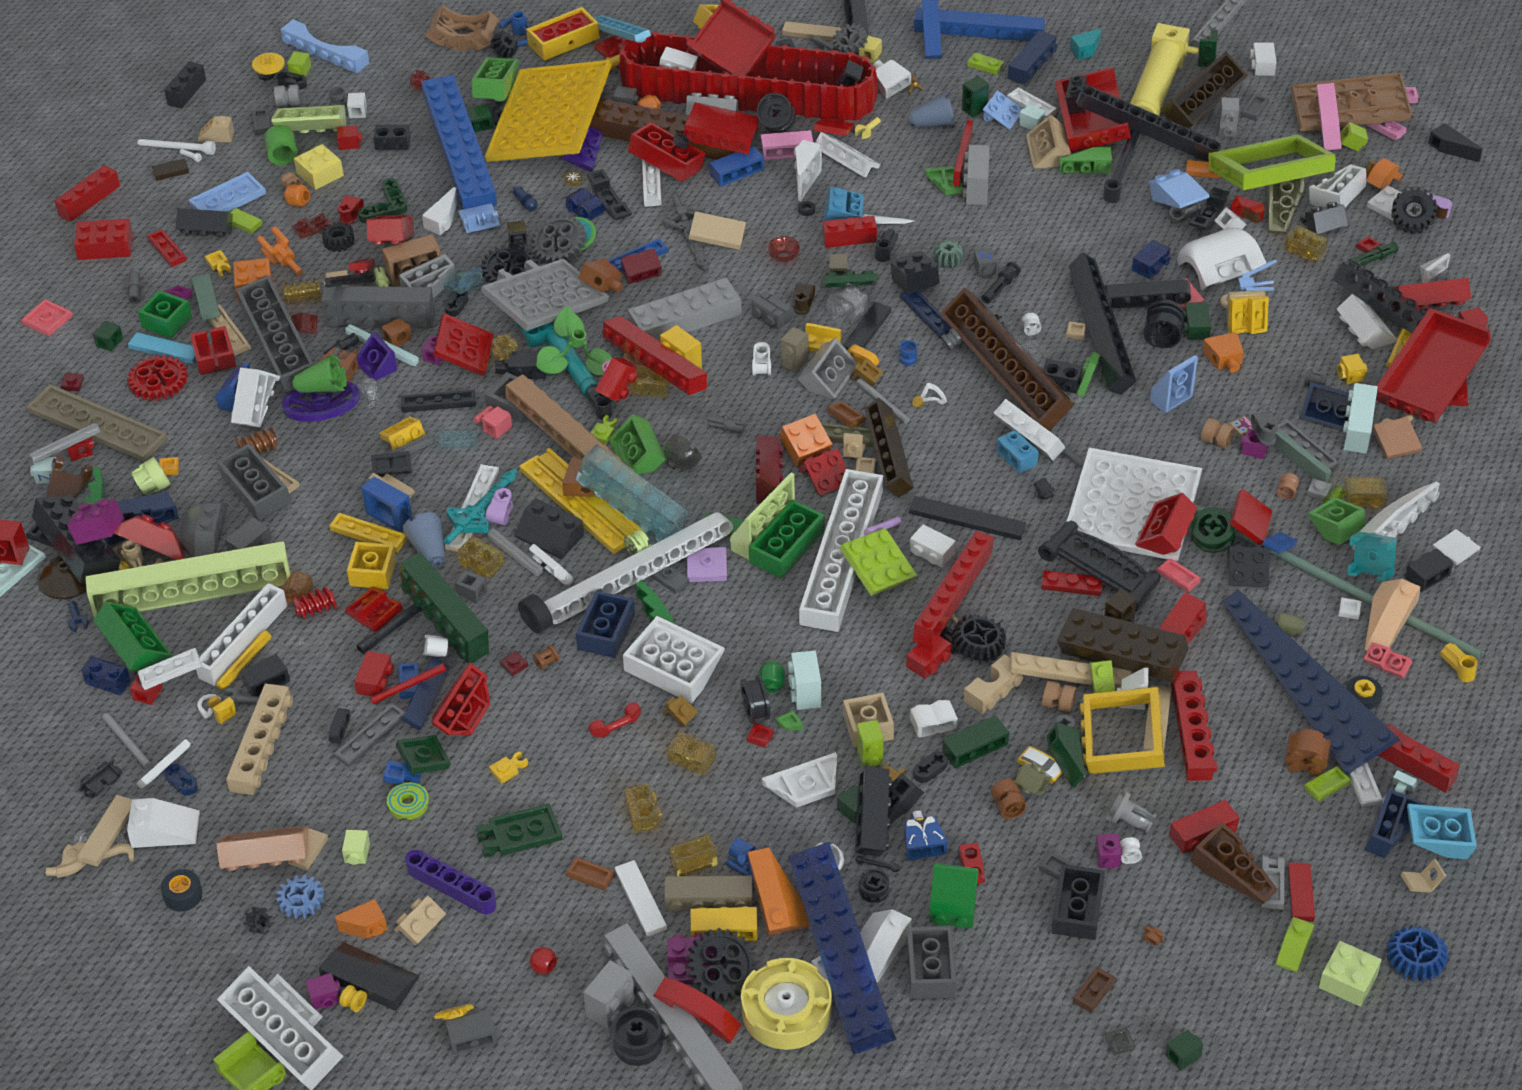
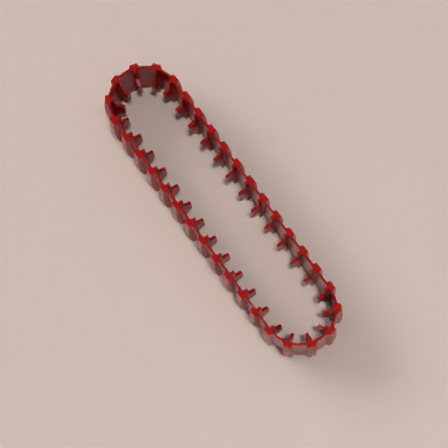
(796, 73)

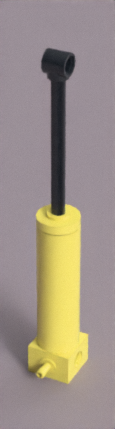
(1166, 55)

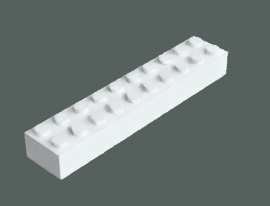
(832, 573)

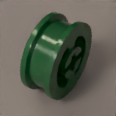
(1213, 519)

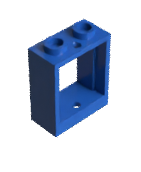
(378, 491)

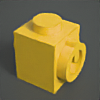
(1351, 369)

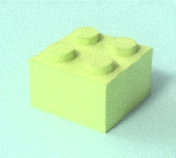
(1350, 973)

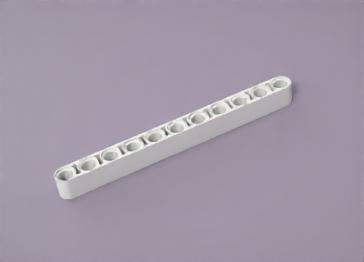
(639, 566)

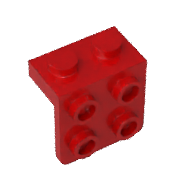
(825, 471)

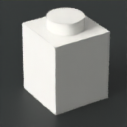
(356, 105)
(1228, 219)

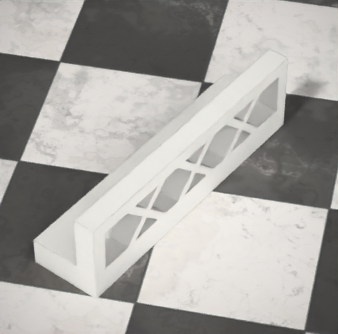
(846, 155)

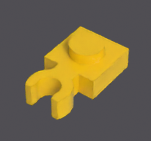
(218, 262)
(506, 769)

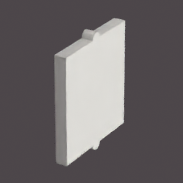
(1456, 546)

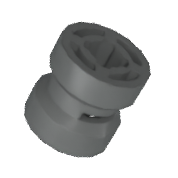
(337, 96)

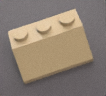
(1048, 143)

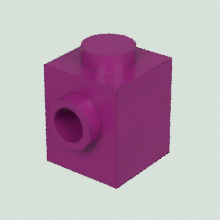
(427, 351)
(1108, 851)
(323, 991)

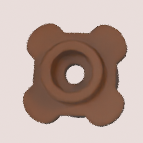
(1152, 935)

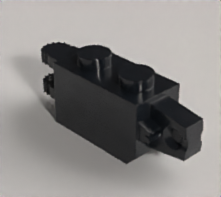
(521, 363)

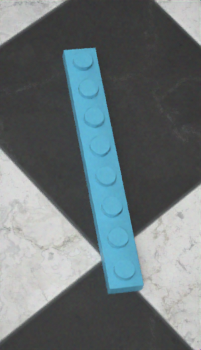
(622, 29)

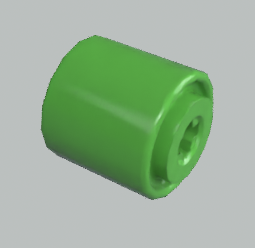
(280, 145)

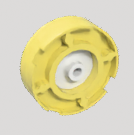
(786, 1004)

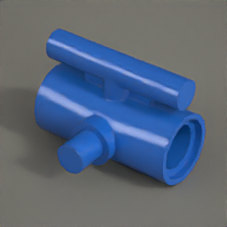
(739, 850)

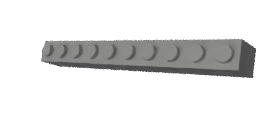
(681, 1027)

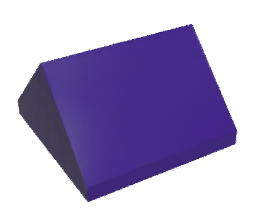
(376, 358)

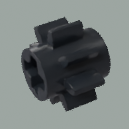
(261, 924)

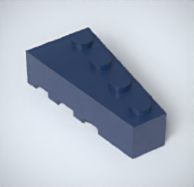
(158, 506)

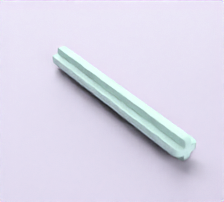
(400, 354)

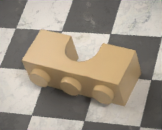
(983, 694)

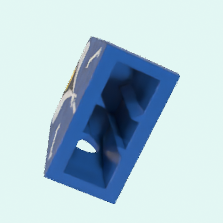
(924, 837)

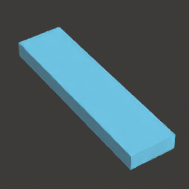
(160, 346)

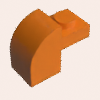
(1383, 173)

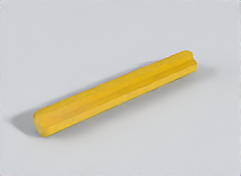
(244, 659)

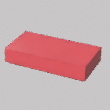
(1178, 575)

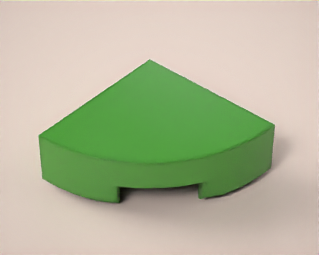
(789, 721)

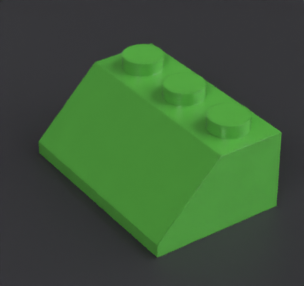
(638, 445)

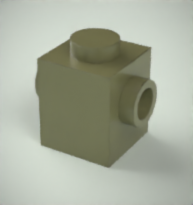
(1032, 779)

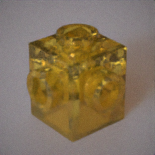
(503, 342)

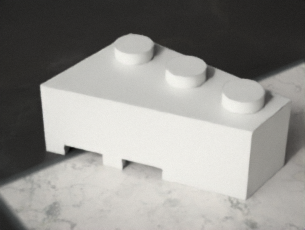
(1341, 188)
(252, 396)

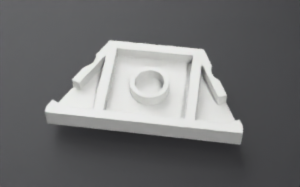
(805, 782)

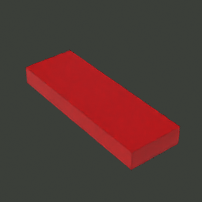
(166, 248)
(1301, 891)

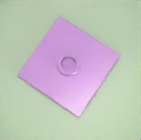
(707, 565)

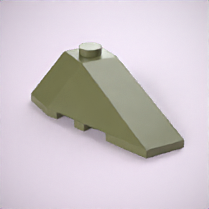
(1281, 203)

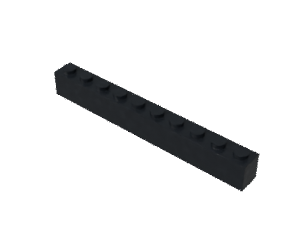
(1102, 324)

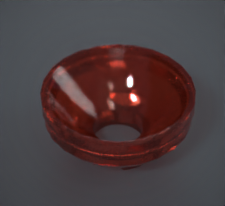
(781, 245)

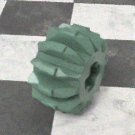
(948, 253)

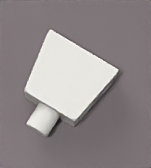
(891, 77)

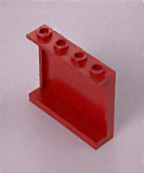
(732, 39)
(721, 128)

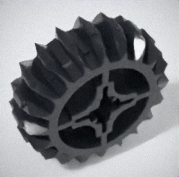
(978, 638)

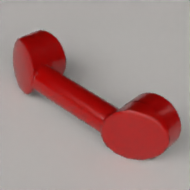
(599, 729)

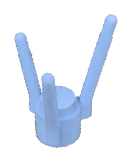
(1247, 283)

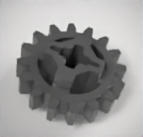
(850, 38)

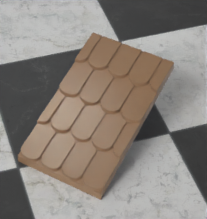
(1358, 101)

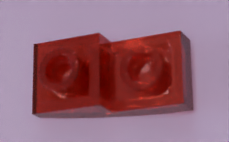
(308, 228)

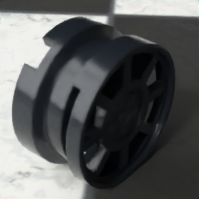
(874, 885)

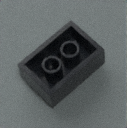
(1078, 902)

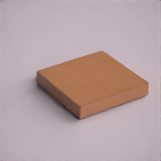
(1397, 438)

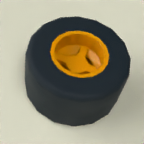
(181, 890)

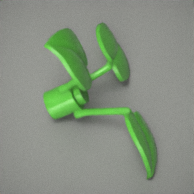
(569, 324)

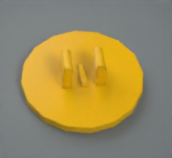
(268, 63)

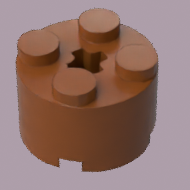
(1307, 752)

